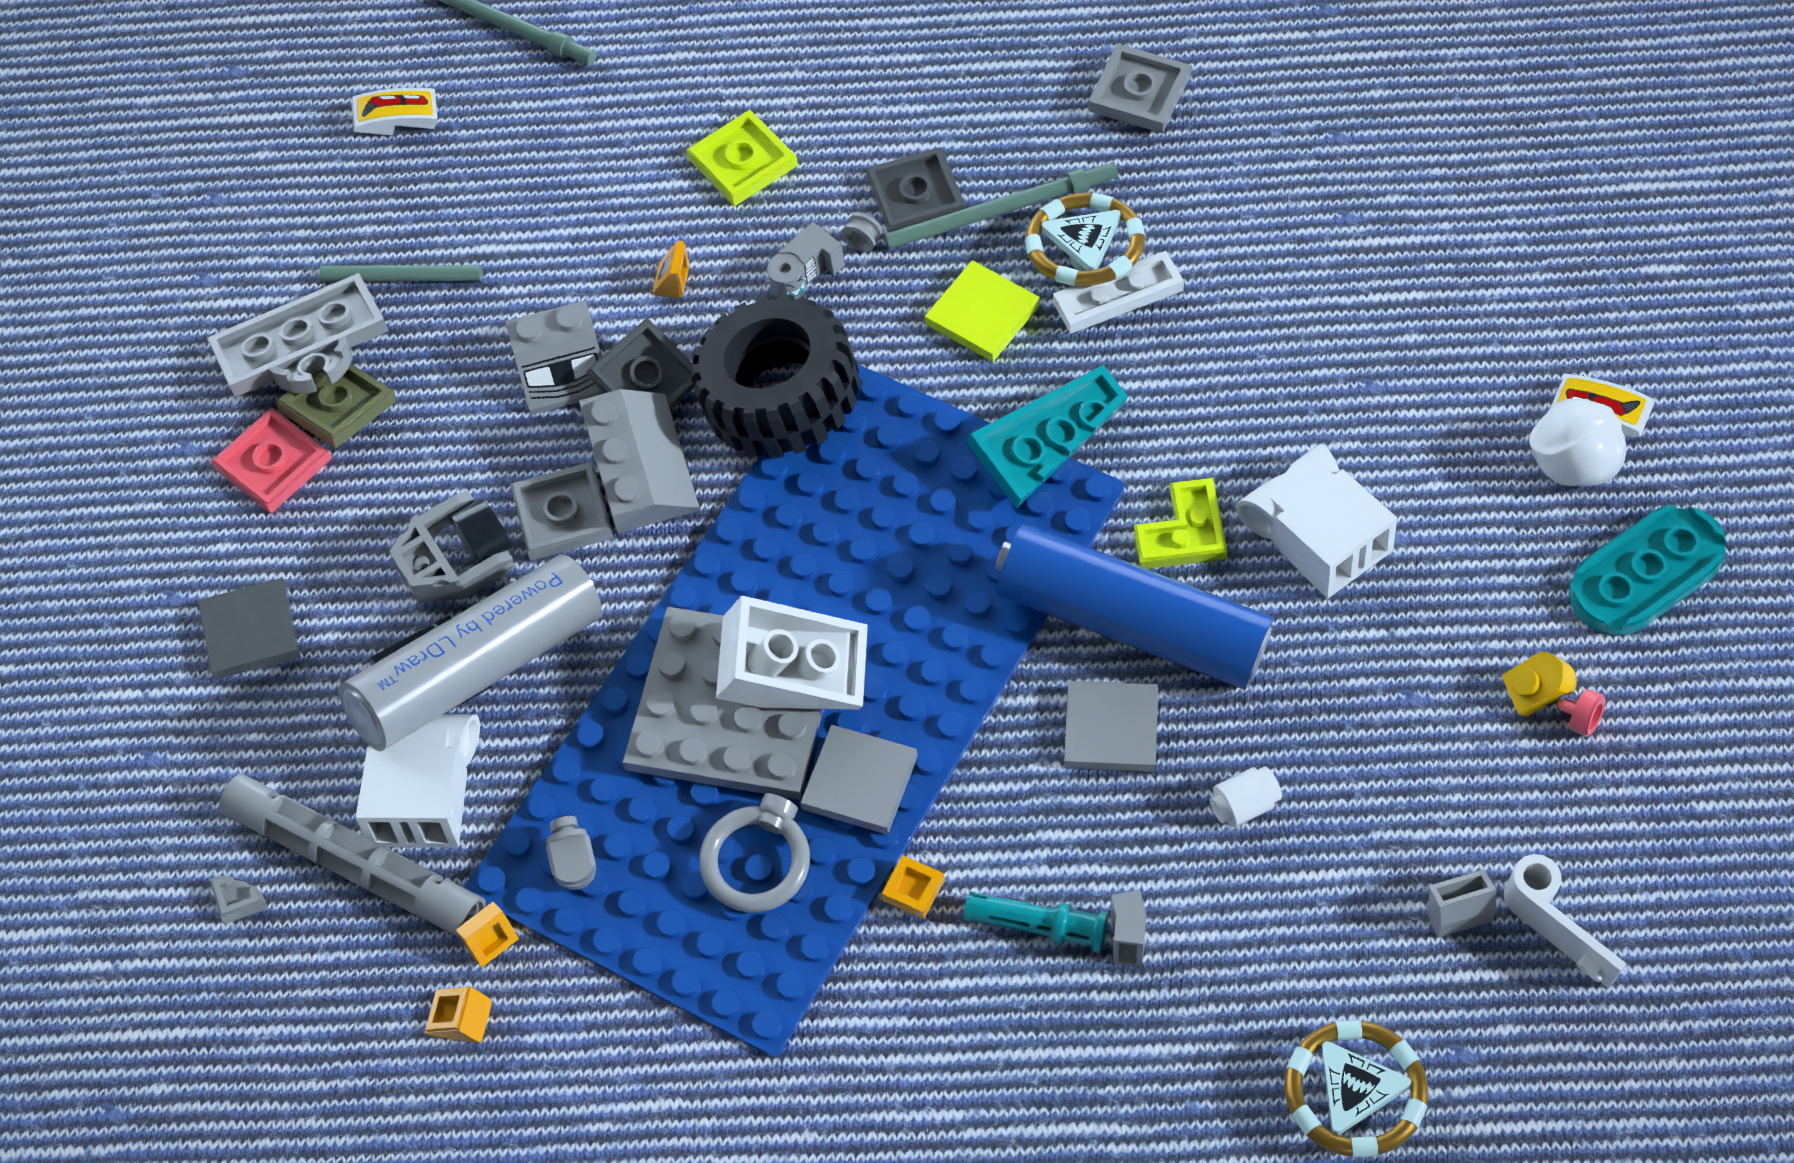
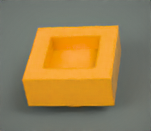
(913, 887)
(487, 934)

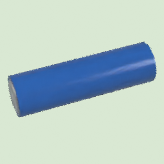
(1133, 605)

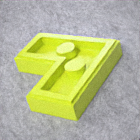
(1192, 536)

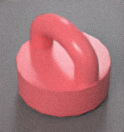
(1585, 712)

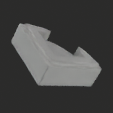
(236, 898)

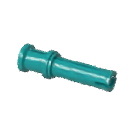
(1059, 922)

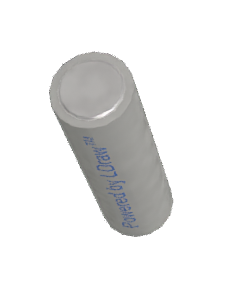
(469, 652)

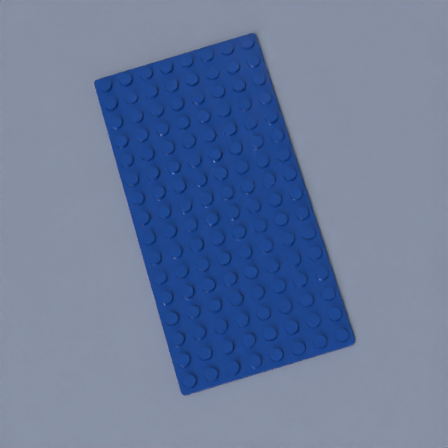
(868, 527)

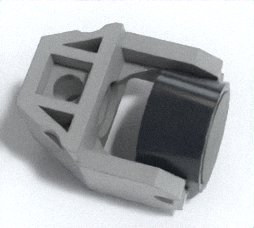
(425, 566)

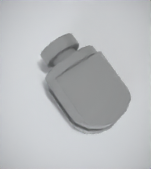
(570, 854)

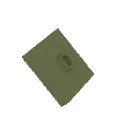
(338, 408)

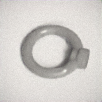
(775, 816)

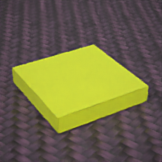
(742, 157)
(982, 311)

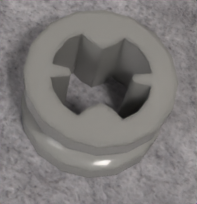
(861, 231)

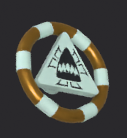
(1084, 238)
(1356, 1088)

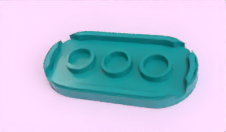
(1647, 569)

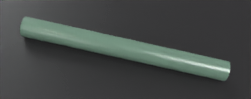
(403, 273)

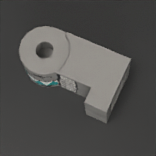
(803, 261)

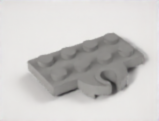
(299, 339)

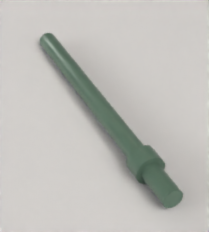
(556, 42)
(1075, 182)

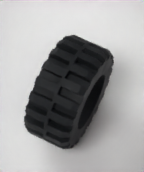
(789, 413)

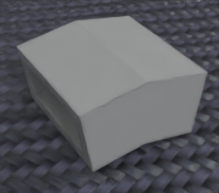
(1461, 903)
(1129, 928)

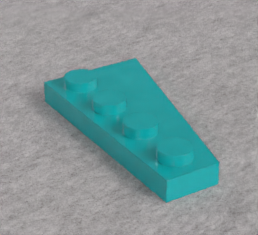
(1042, 435)

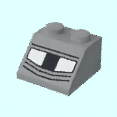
(554, 355)

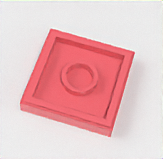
(271, 460)

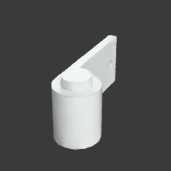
(1529, 897)

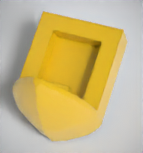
(1539, 682)

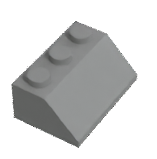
(638, 458)

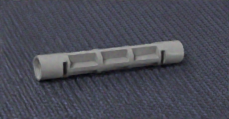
(349, 854)

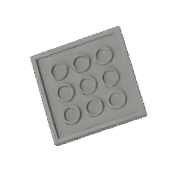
(709, 740)

